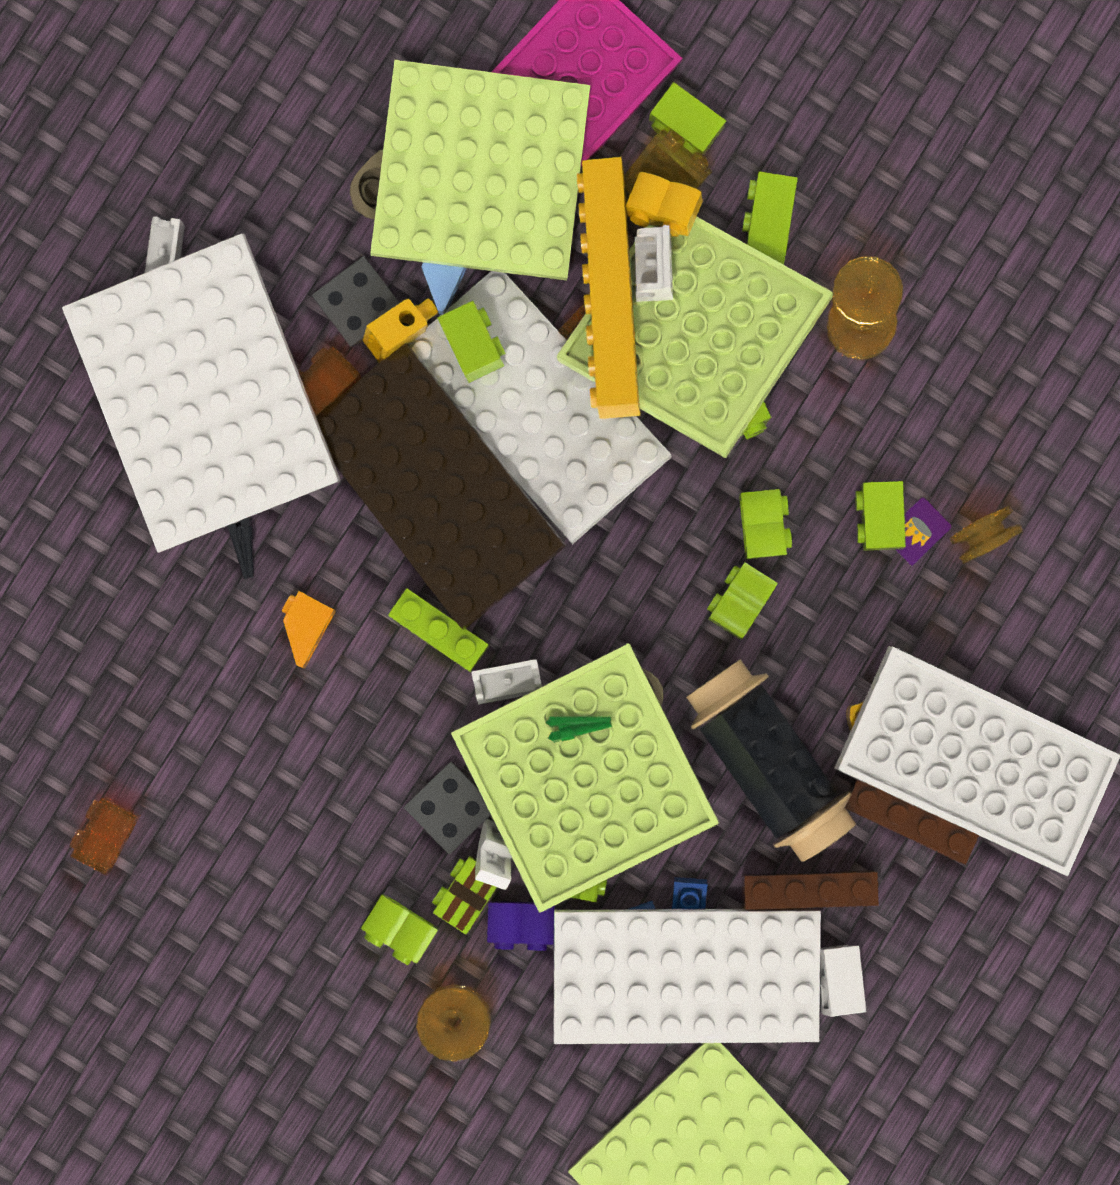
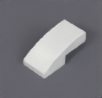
(493, 857)

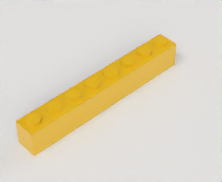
(610, 288)

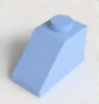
(443, 283)

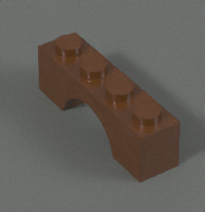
(911, 821)
(810, 890)

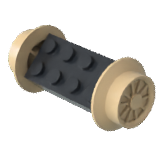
(770, 762)

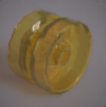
(448, 1041)

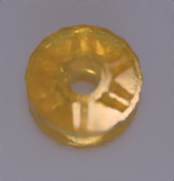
(872, 274)
(855, 343)
(986, 534)

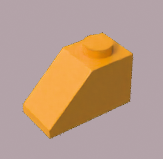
(305, 625)

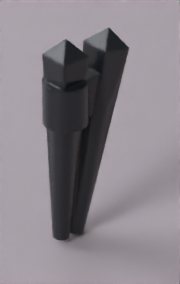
(243, 545)

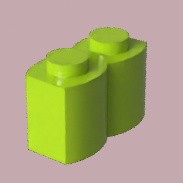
(763, 523)
(742, 600)
(399, 929)

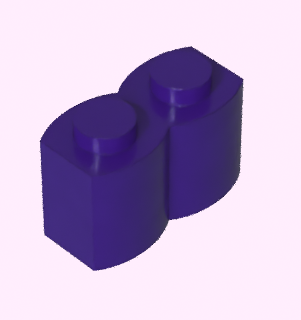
(519, 923)

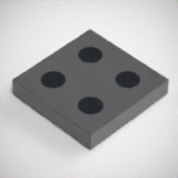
(355, 300)
(449, 808)

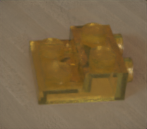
(670, 160)

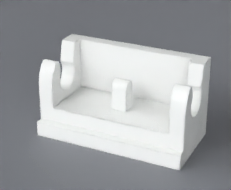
(164, 242)
(653, 264)
(506, 681)
(841, 981)

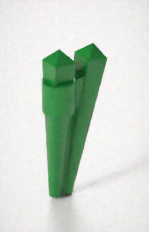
(575, 726)

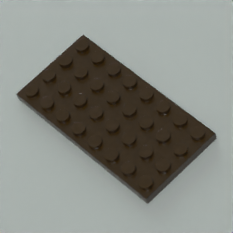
(436, 486)

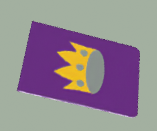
(922, 530)

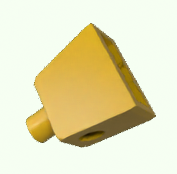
(388, 334)

